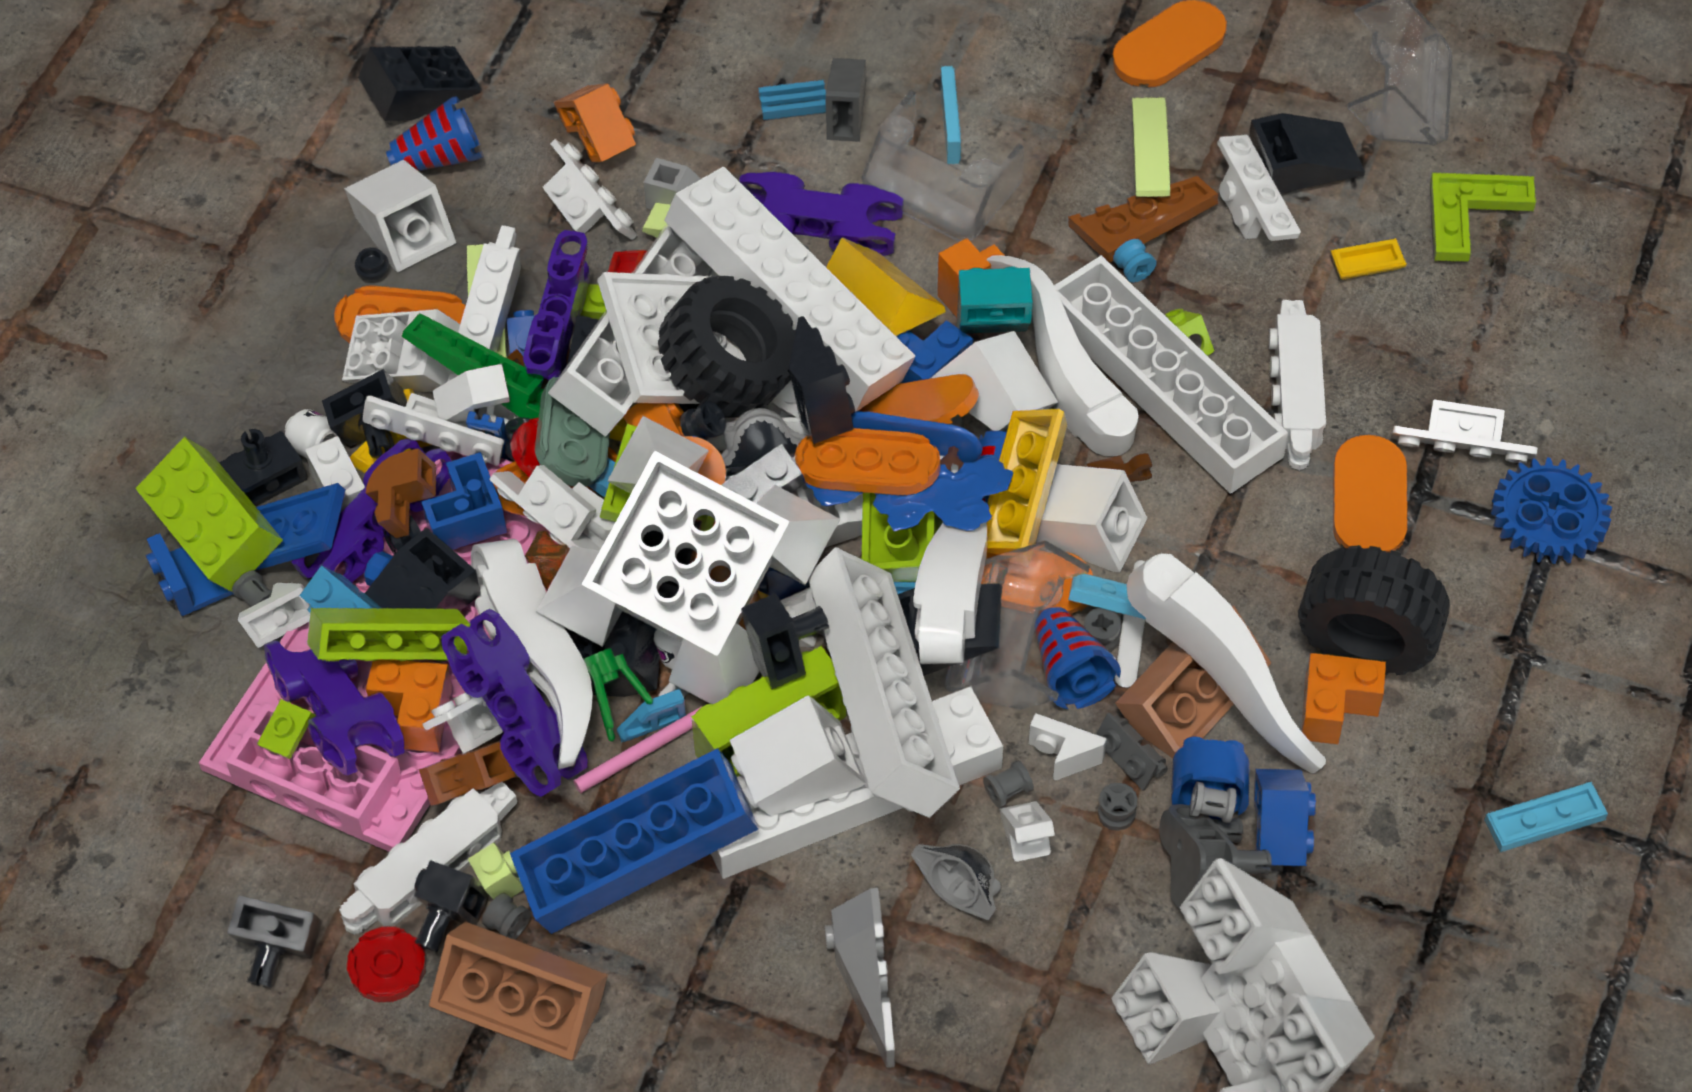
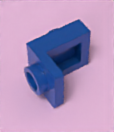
(518, 329)

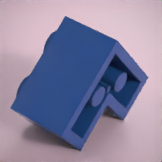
(934, 351)
(469, 511)
(1282, 810)

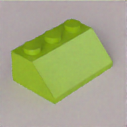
(899, 550)

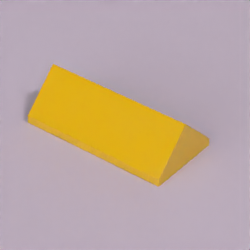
(883, 287)
(1032, 454)

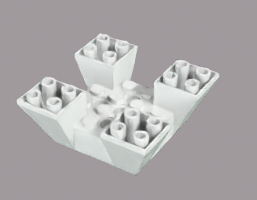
(704, 615)
(1264, 1002)

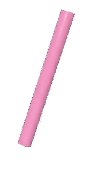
(634, 753)

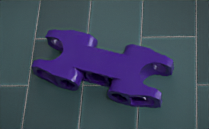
(828, 214)
(560, 305)
(357, 530)
(499, 676)
(341, 712)

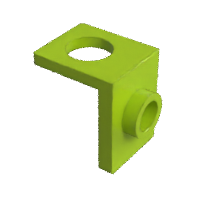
(1190, 324)
(285, 729)

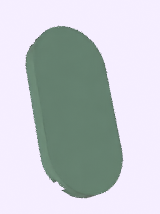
(569, 443)

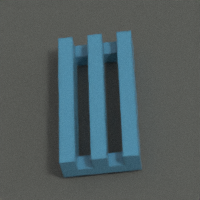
(792, 96)

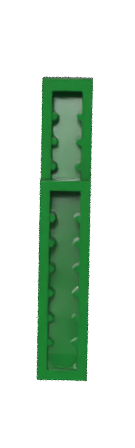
(464, 354)

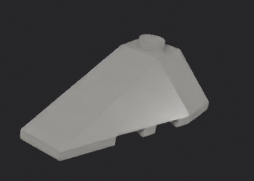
(859, 956)

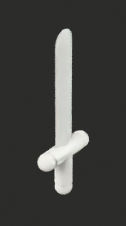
(1130, 646)

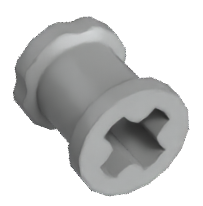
(1203, 794)

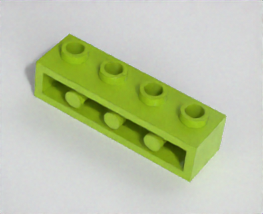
(382, 633)

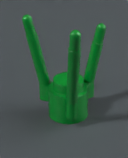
(602, 670)

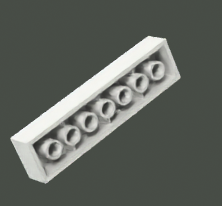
(749, 243)
(1170, 376)
(595, 378)
(883, 684)
(973, 754)

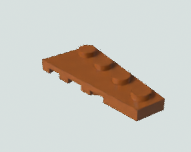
(1143, 216)

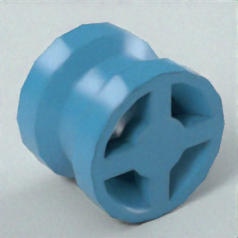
(1134, 260)

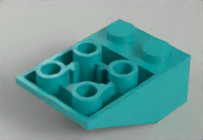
(994, 300)

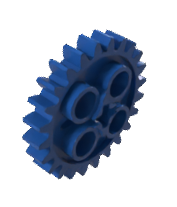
(1551, 510)

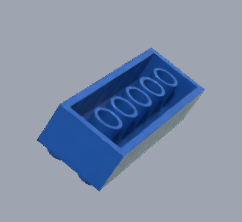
(633, 841)

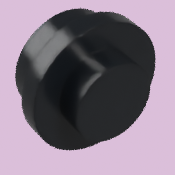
(371, 264)

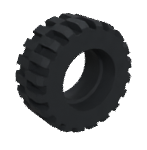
(705, 367)
(1374, 608)

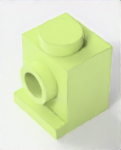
(496, 871)

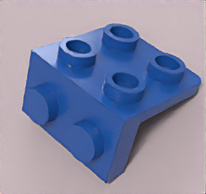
(182, 578)

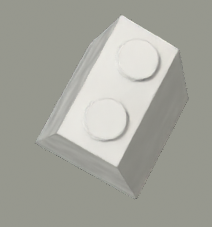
(401, 214)
(1004, 379)
(1092, 515)
(795, 758)

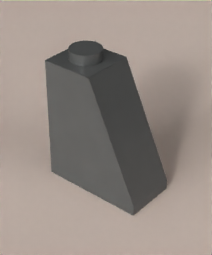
(845, 99)

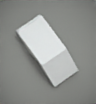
(469, 392)

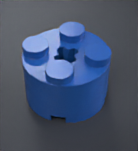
(1215, 765)

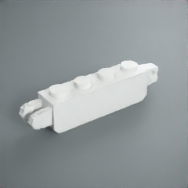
(491, 292)
(1298, 380)
(450, 839)

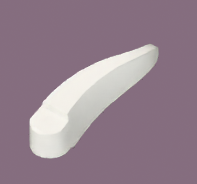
(1090, 402)
(949, 592)
(1216, 637)
(555, 665)

